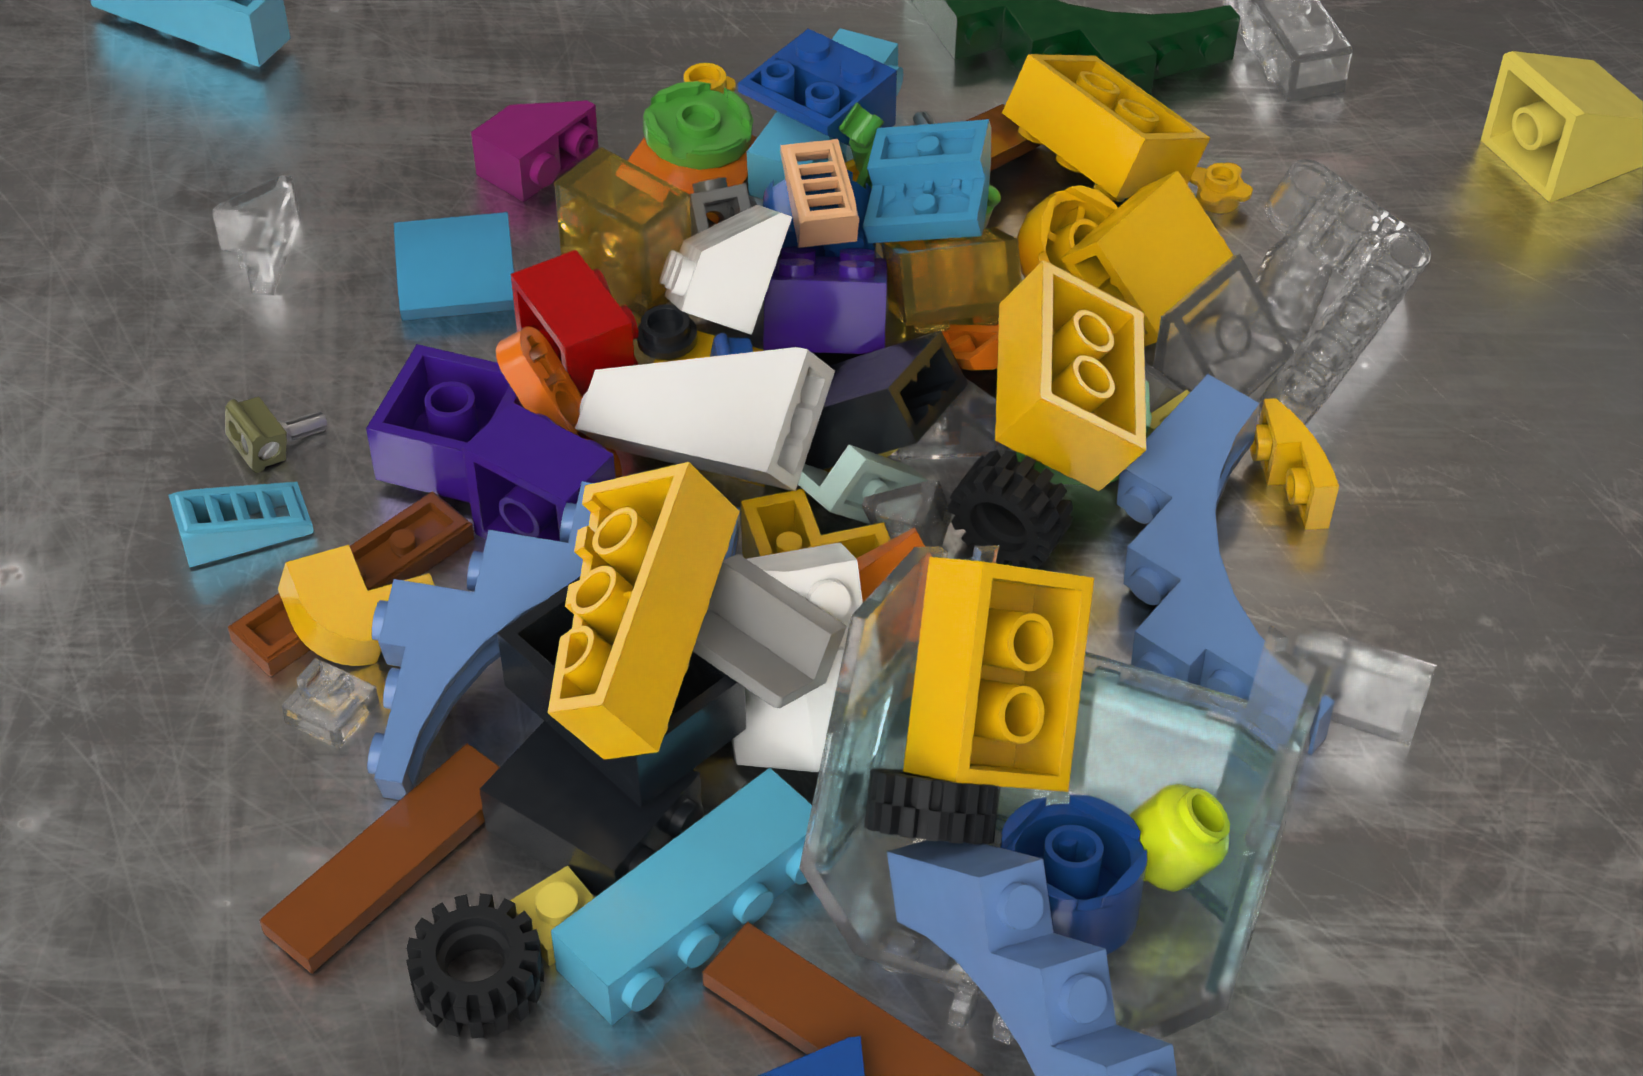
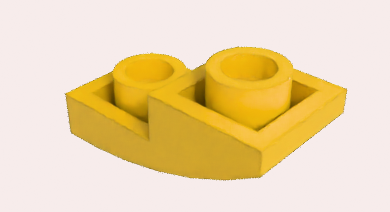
(1296, 460)

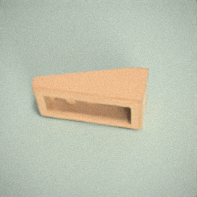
(825, 225)

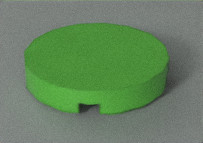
(684, 134)

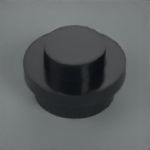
(666, 333)

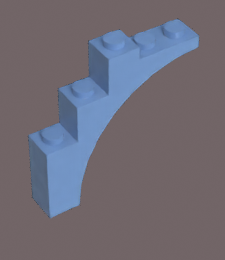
(1176, 560)
(450, 637)
(1049, 989)

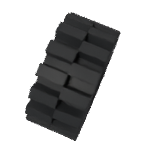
(1011, 508)
(931, 808)
(482, 1000)

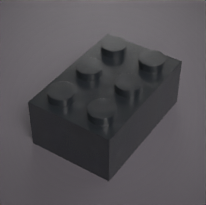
(703, 720)

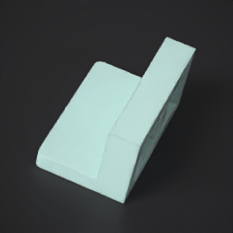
(853, 478)

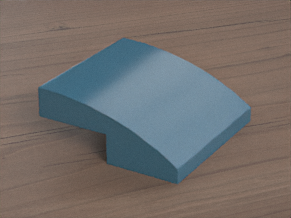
(929, 181)
(454, 266)

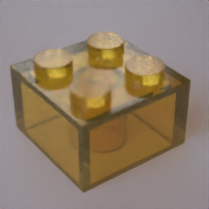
(622, 225)
(951, 279)

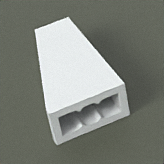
(721, 413)

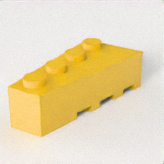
(638, 605)

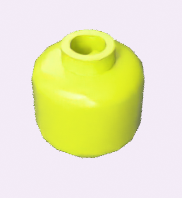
(1182, 834)

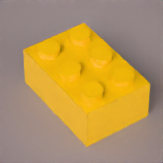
(1101, 124)
(1071, 377)
(998, 675)

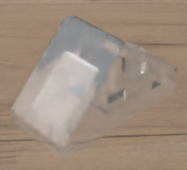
(260, 230)
(961, 431)

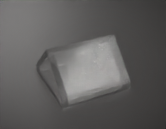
(1222, 332)
(1369, 684)

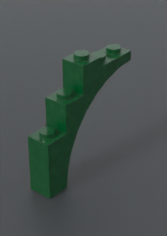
(1131, 43)

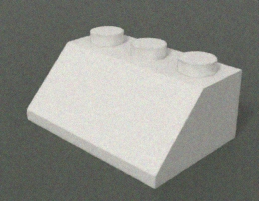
(727, 268)
(797, 732)

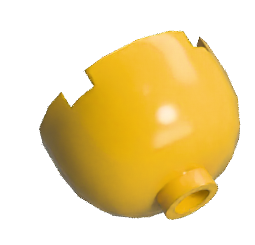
(1060, 224)

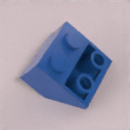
(821, 82)

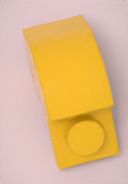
(333, 607)

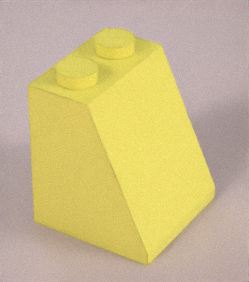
(1563, 123)

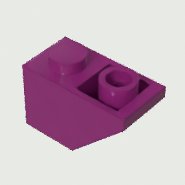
(534, 144)

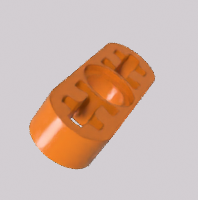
(542, 381)

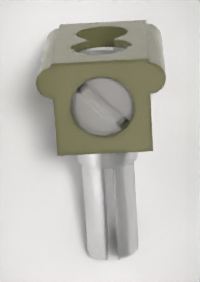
(261, 436)

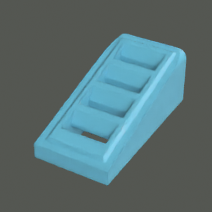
(206, 514)

